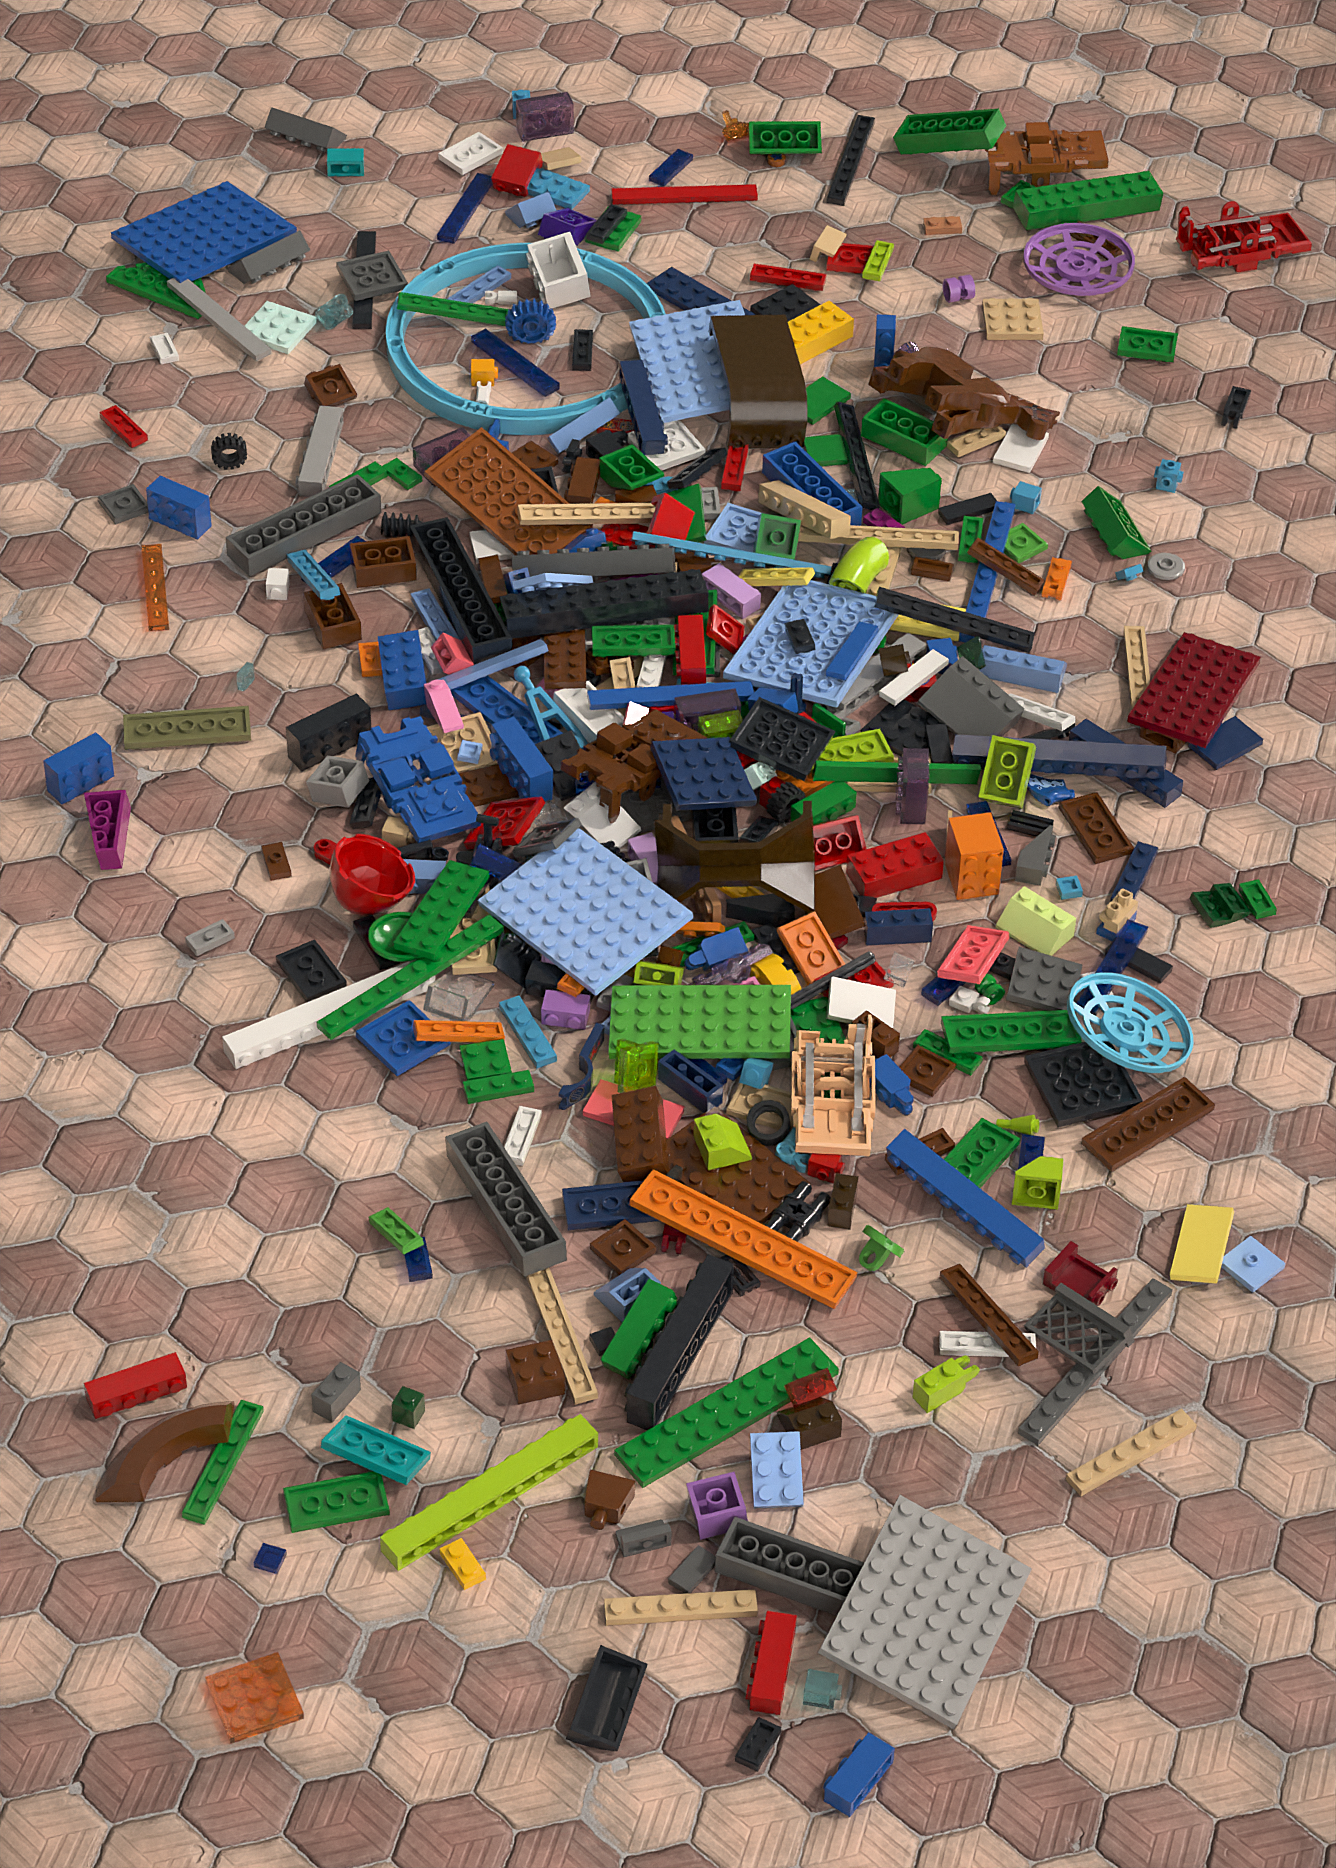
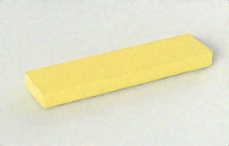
(777, 576)

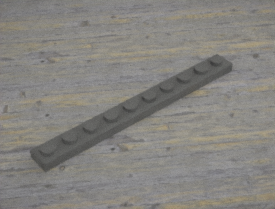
(1079, 1379)

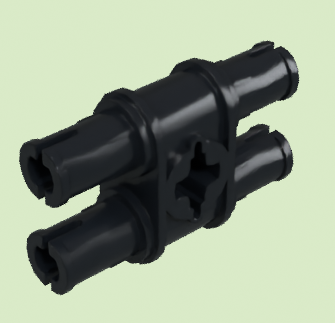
(798, 1214)

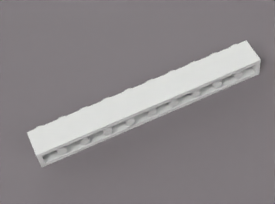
(300, 1023)

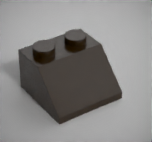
(815, 1421)

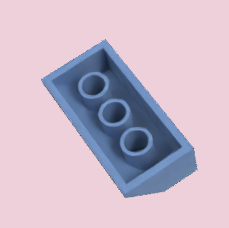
(1023, 669)

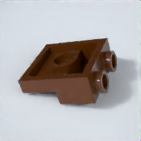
(330, 386)

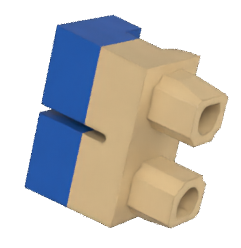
(1117, 914)

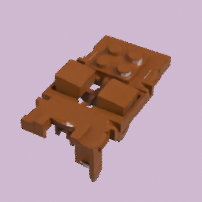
(1032, 154)

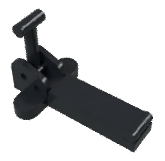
(486, 840)

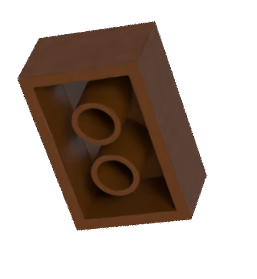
(383, 562)
(334, 619)

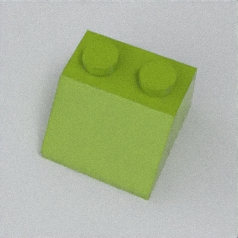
(720, 1141)
(1039, 1183)

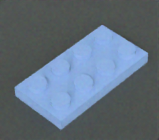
(550, 580)

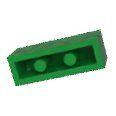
(828, 803)

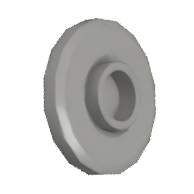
(1166, 566)

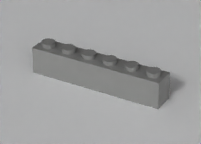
(320, 451)
(872, 679)

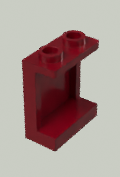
(1079, 1275)

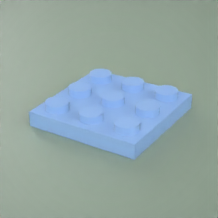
(734, 528)

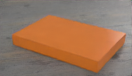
(810, 947)

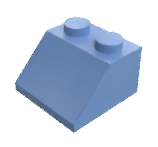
(531, 210)

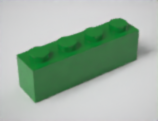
(639, 1329)

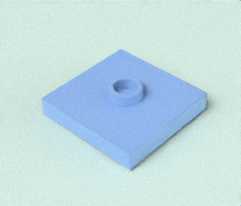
(1252, 1264)

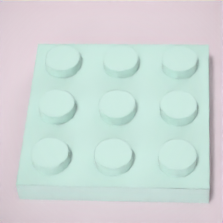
(280, 326)

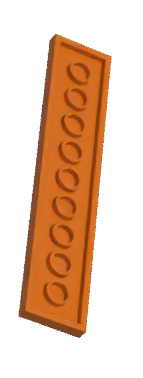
(743, 1239)

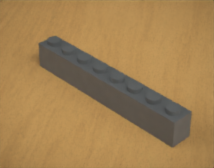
(598, 562)

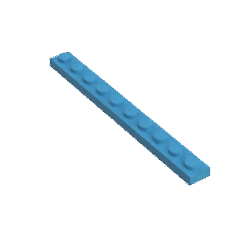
(722, 553)

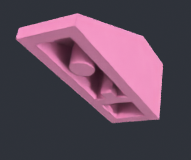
(442, 706)

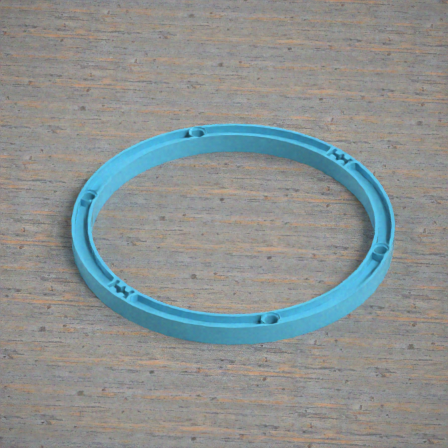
(479, 415)

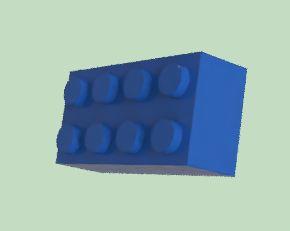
(403, 669)
(521, 760)

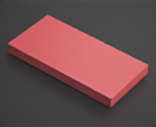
(973, 954)
(600, 1107)

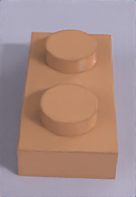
(942, 225)

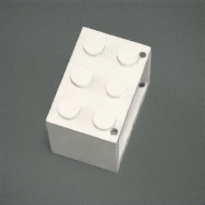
(558, 270)

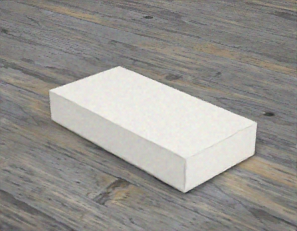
(164, 348)

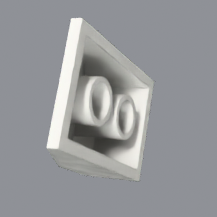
(596, 821)

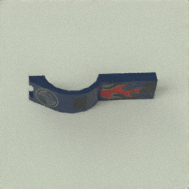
(574, 1093)

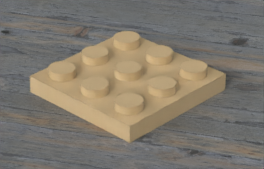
(1012, 319)
(474, 731)

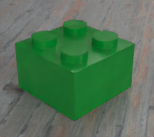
(777, 536)

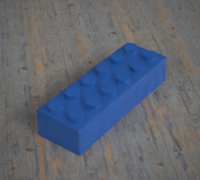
(799, 470)

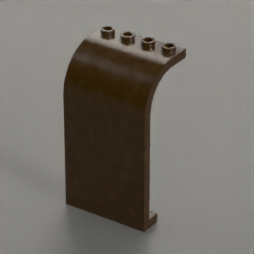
(761, 380)

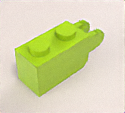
(943, 1383)

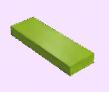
(878, 260)

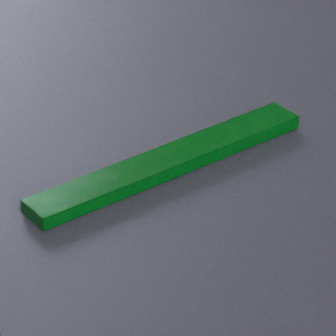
(887, 772)

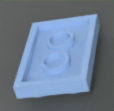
(776, 1470)

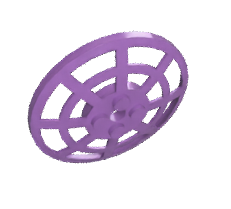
(1079, 264)

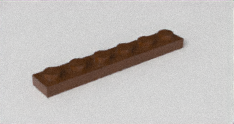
(989, 1315)

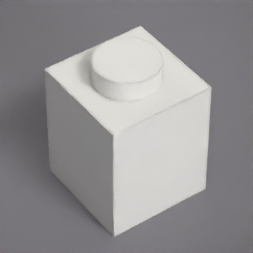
(277, 584)

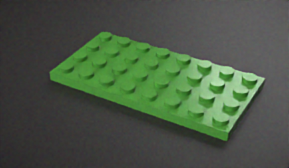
(704, 1019)

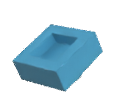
(1129, 573)
(1069, 887)

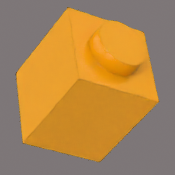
(483, 371)

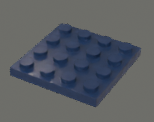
(703, 773)

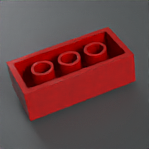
(895, 866)

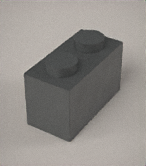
(336, 1392)

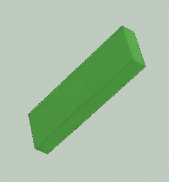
(396, 1230)

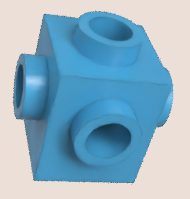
(1168, 475)

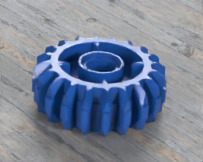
(530, 321)

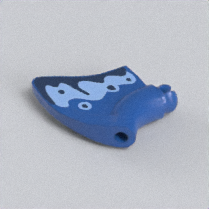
(1049, 790)

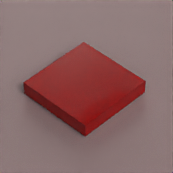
(724, 629)

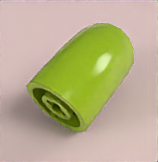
(861, 565)

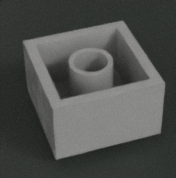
(337, 781)

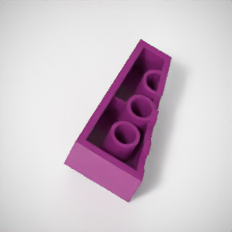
(109, 825)

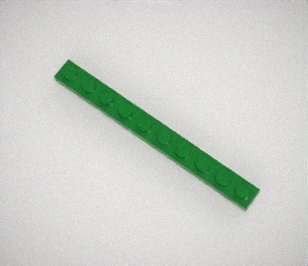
(408, 978)

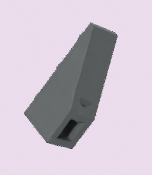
(1033, 858)

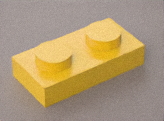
(462, 1564)

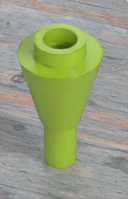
(1026, 1125)

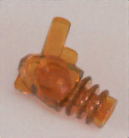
(733, 128)

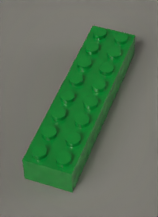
(1087, 200)

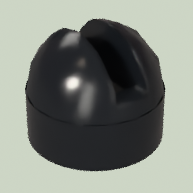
(439, 854)

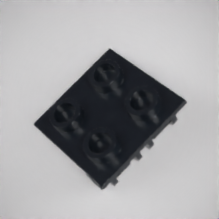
(514, 957)

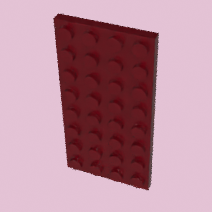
(1194, 689)

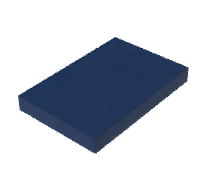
(1228, 743)

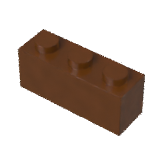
(583, 482)

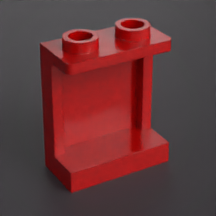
(516, 170)
(670, 518)

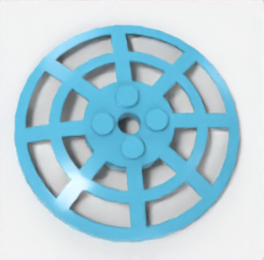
(1138, 1032)

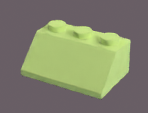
(1036, 922)

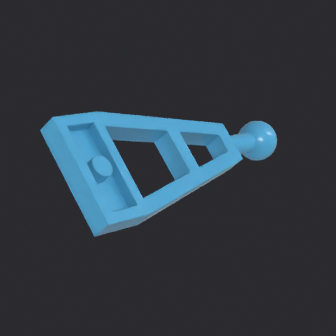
(522, 675)

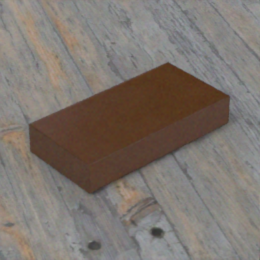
(932, 569)

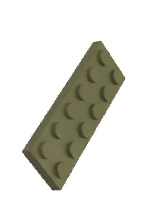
(186, 727)

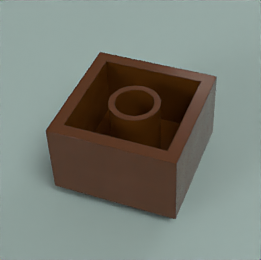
(535, 1372)

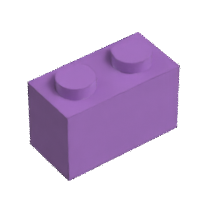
(565, 1010)

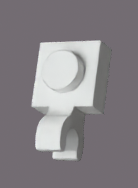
(968, 1000)

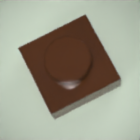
(669, 956)

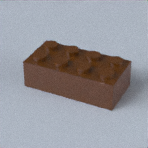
(640, 1133)

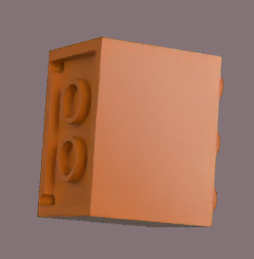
(973, 856)

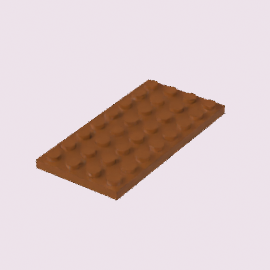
(490, 486)

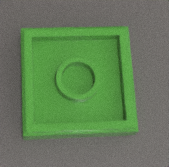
(1023, 543)

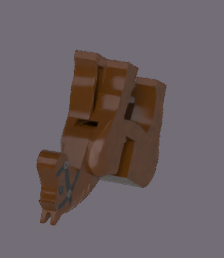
(959, 400)

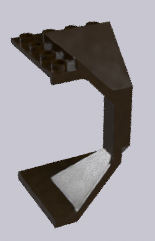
(778, 863)

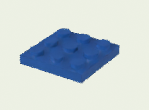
(394, 1041)

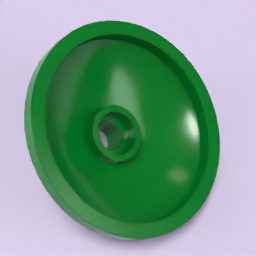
(385, 931)

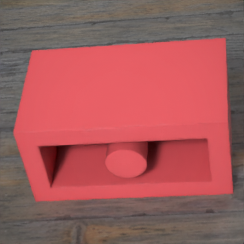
(451, 654)

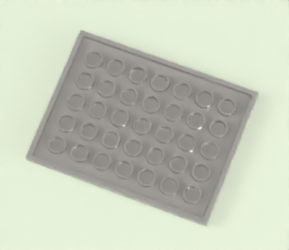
(925, 1611)

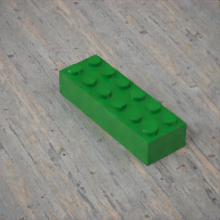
(949, 131)

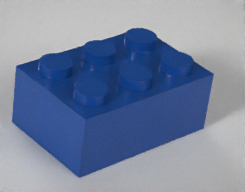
(178, 507)
(78, 768)

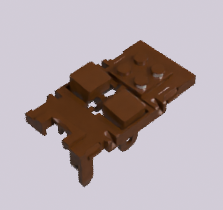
(636, 768)

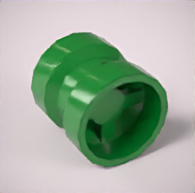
(990, 989)

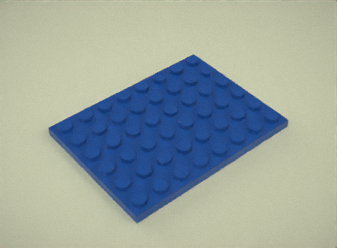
(203, 233)

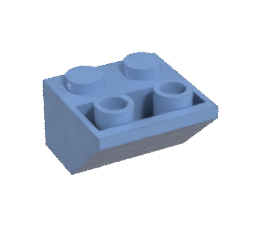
(623, 1291)

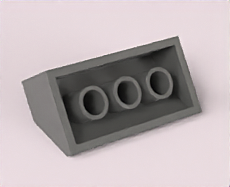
(304, 130)
(269, 258)

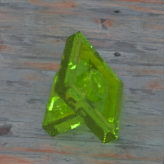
(635, 1065)

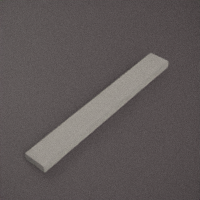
(220, 318)

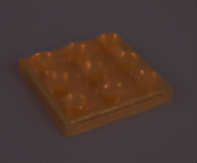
(254, 1697)

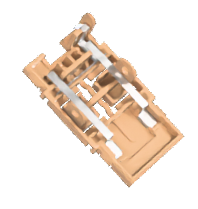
(832, 1123)

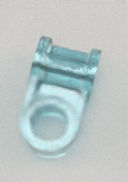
(333, 313)

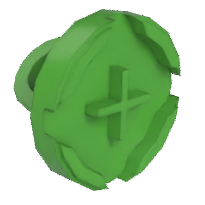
(880, 1246)

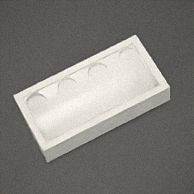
(576, 707)

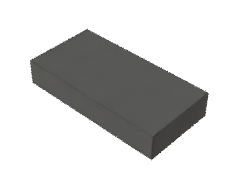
(692, 1570)

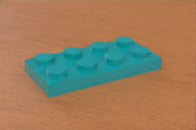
(375, 1450)

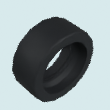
(769, 1106)

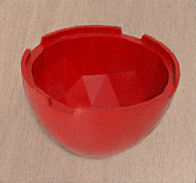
(369, 875)

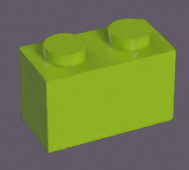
(657, 974)

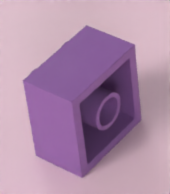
(715, 1504)

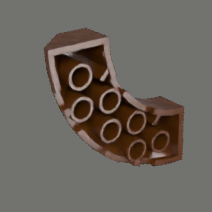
(158, 1445)

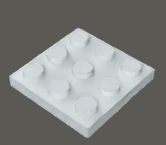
(681, 446)

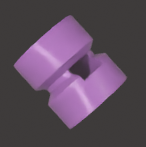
(958, 288)

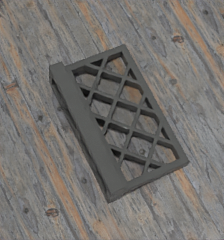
(1094, 1317)

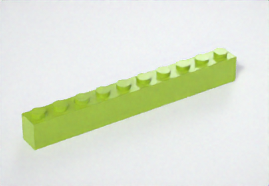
(488, 1492)

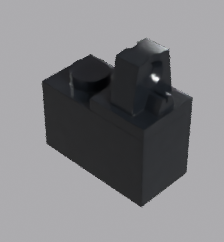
(605, 443)

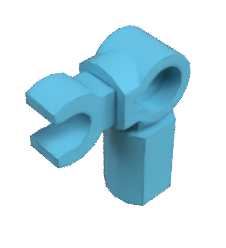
(786, 1152)

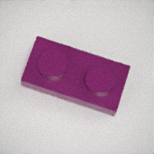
(880, 519)

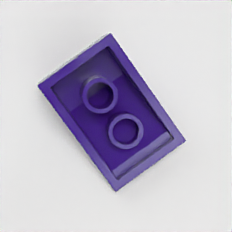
(566, 221)

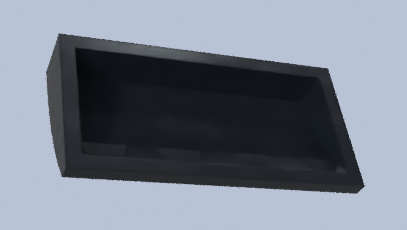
(607, 1700)

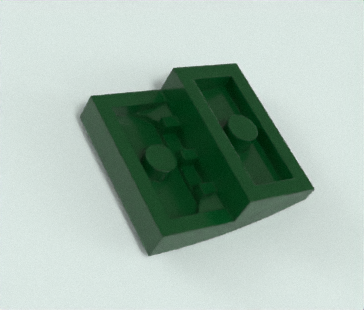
(1220, 905)

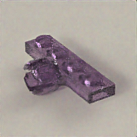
(735, 968)

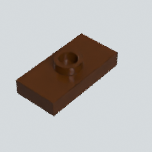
(276, 861)

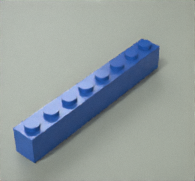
(965, 1198)

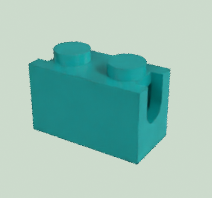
(345, 161)

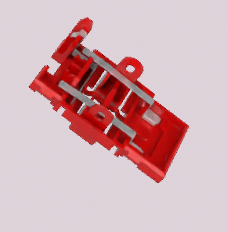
(1266, 234)

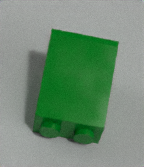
(909, 493)

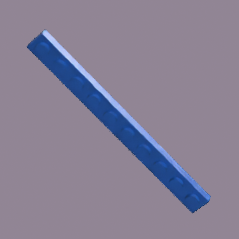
(985, 576)

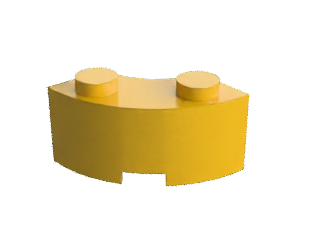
(772, 972)

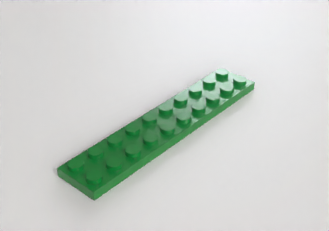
(720, 1414)

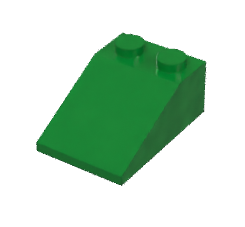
(628, 468)

